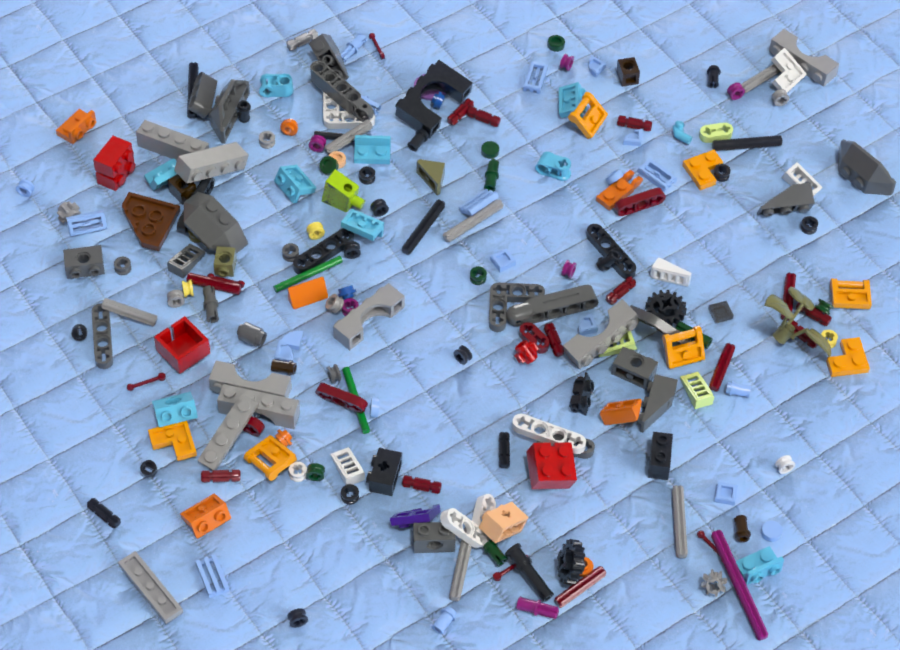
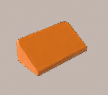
(307, 293)
(621, 412)

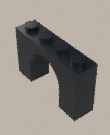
(438, 78)

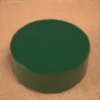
(556, 43)
(490, 149)
(328, 165)

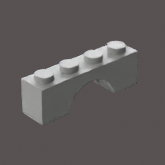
(820, 69)
(385, 302)
(583, 349)
(226, 374)
(279, 409)

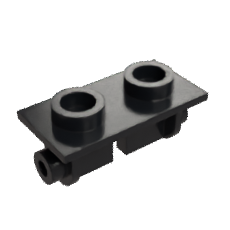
(584, 387)

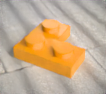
(700, 167)
(851, 362)
(176, 435)

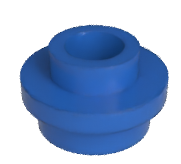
(437, 100)
(346, 292)

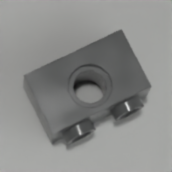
(84, 262)
(641, 374)
(432, 538)

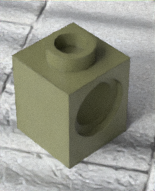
(225, 261)

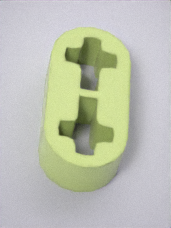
(715, 132)

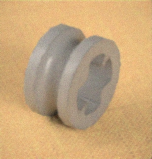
(780, 97)
(267, 135)
(175, 298)
(334, 303)

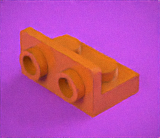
(76, 126)
(206, 515)

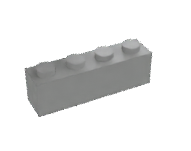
(167, 141)
(211, 162)

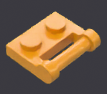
(592, 119)
(857, 297)
(684, 353)
(274, 452)

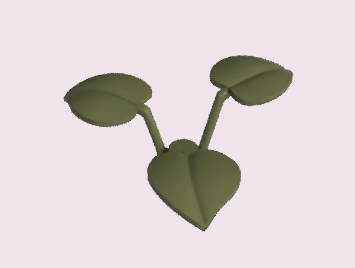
(786, 329)

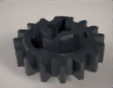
(667, 307)
(571, 562)

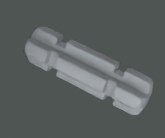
(302, 39)

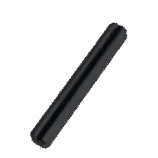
(192, 75)
(743, 143)
(423, 227)

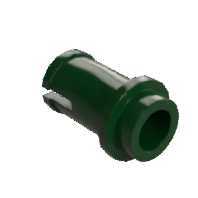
(495, 553)

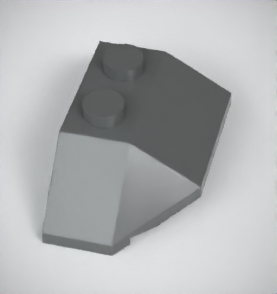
(225, 110)
(864, 169)
(212, 223)

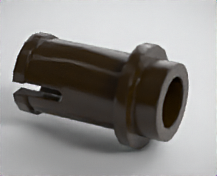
(284, 366)
(742, 533)

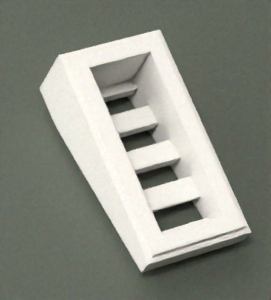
(803, 174)
(668, 272)
(351, 478)

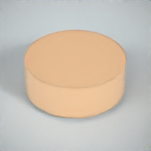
(340, 157)

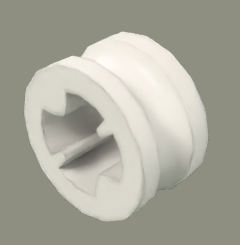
(785, 464)
(297, 466)

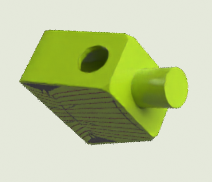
(341, 192)

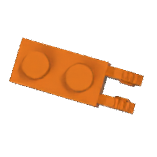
(618, 190)

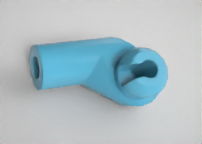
(679, 134)

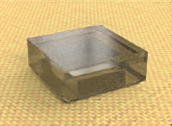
(720, 312)

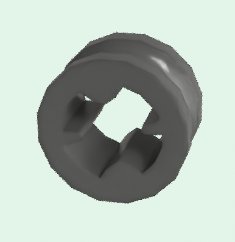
(287, 248)
(122, 270)
(333, 373)

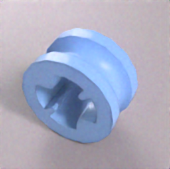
(25, 188)

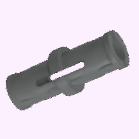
(210, 304)

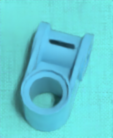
(278, 85)
(552, 165)

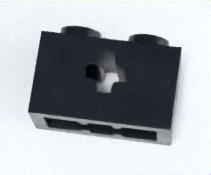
(660, 455)
(385, 471)

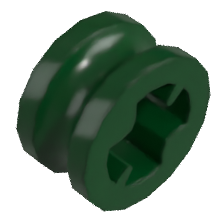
(478, 280)
(824, 306)
(315, 472)

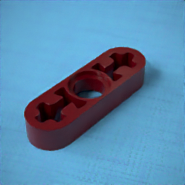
(632, 203)
(341, 397)

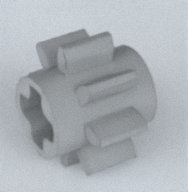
(67, 209)
(716, 587)

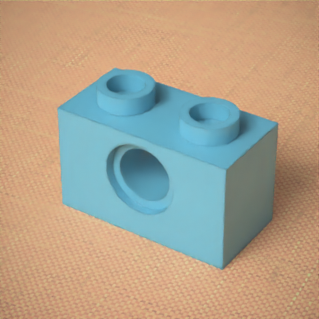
(174, 409)

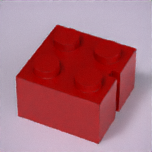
(114, 163)
(187, 347)
(551, 465)

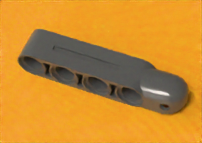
(340, 91)
(553, 305)

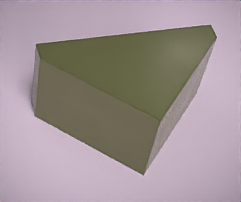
(432, 174)

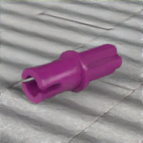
(537, 608)

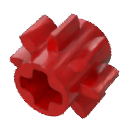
(526, 352)

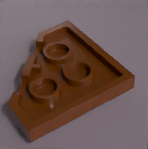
(150, 219)

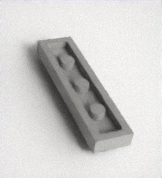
(228, 432)
(150, 587)

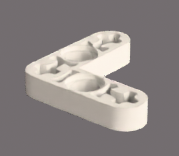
(335, 114)
(453, 521)

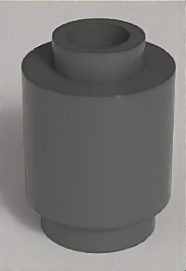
(251, 334)

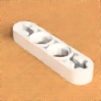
(550, 431)

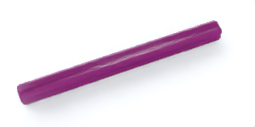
(739, 585)

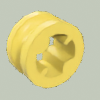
(315, 230)
(187, 288)
(830, 334)

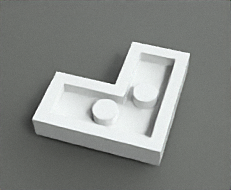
(790, 69)

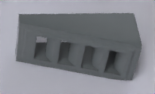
(182, 271)

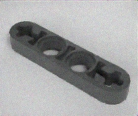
(99, 336)

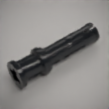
(524, 565)

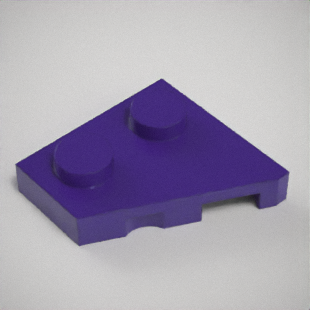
(406, 518)

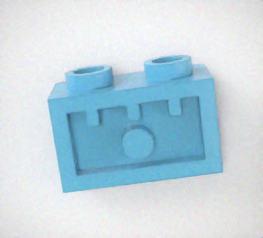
(569, 99)
(372, 149)
(161, 174)
(294, 182)
(363, 225)
(759, 565)

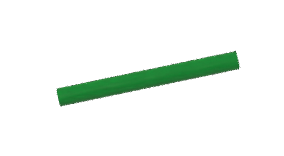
(307, 274)
(352, 389)

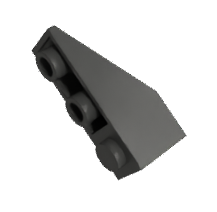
(328, 52)
(795, 198)
(659, 401)

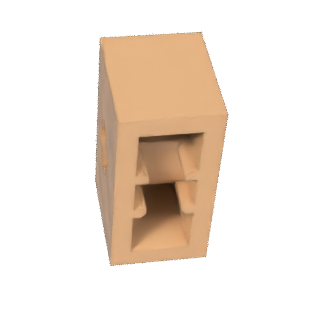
(503, 522)

